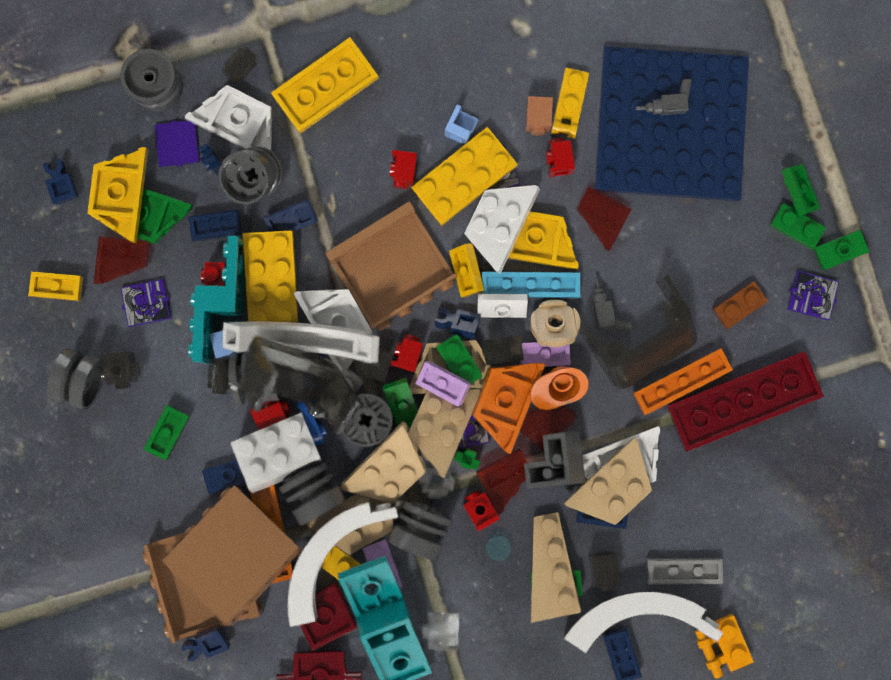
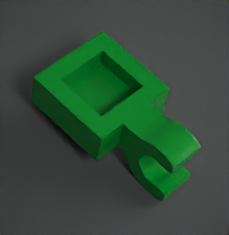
(467, 459)

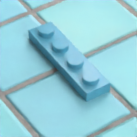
(533, 284)

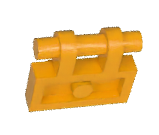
(731, 644)

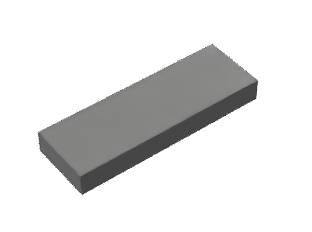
(684, 571)

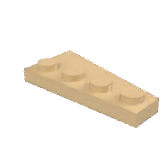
(552, 579)

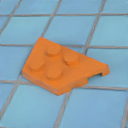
(506, 401)

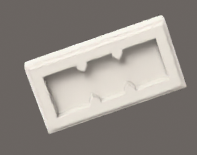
(502, 305)

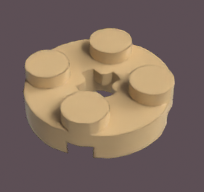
(555, 336)

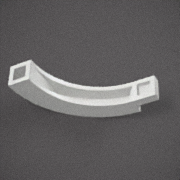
(306, 337)
(303, 582)
(608, 613)

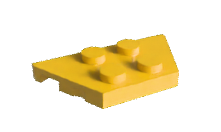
(118, 192)
(544, 242)

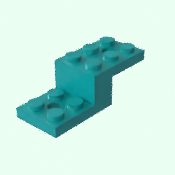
(217, 301)
(384, 621)

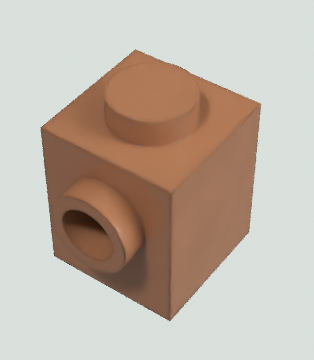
(538, 115)

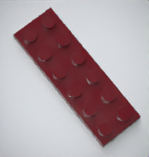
(744, 401)

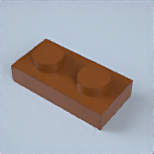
(740, 305)

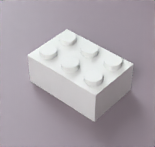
(275, 453)

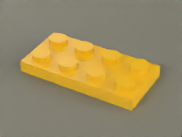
(325, 85)
(464, 176)
(270, 276)

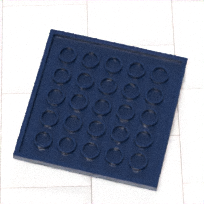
(675, 153)

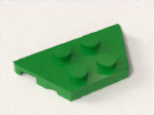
(159, 215)

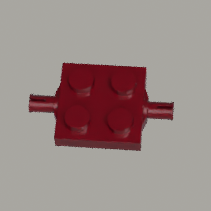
(320, 666)

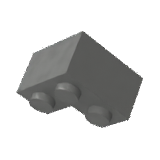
(562, 462)

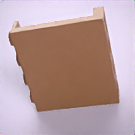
(391, 267)
(231, 555)
(180, 606)

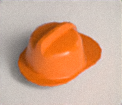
(559, 388)

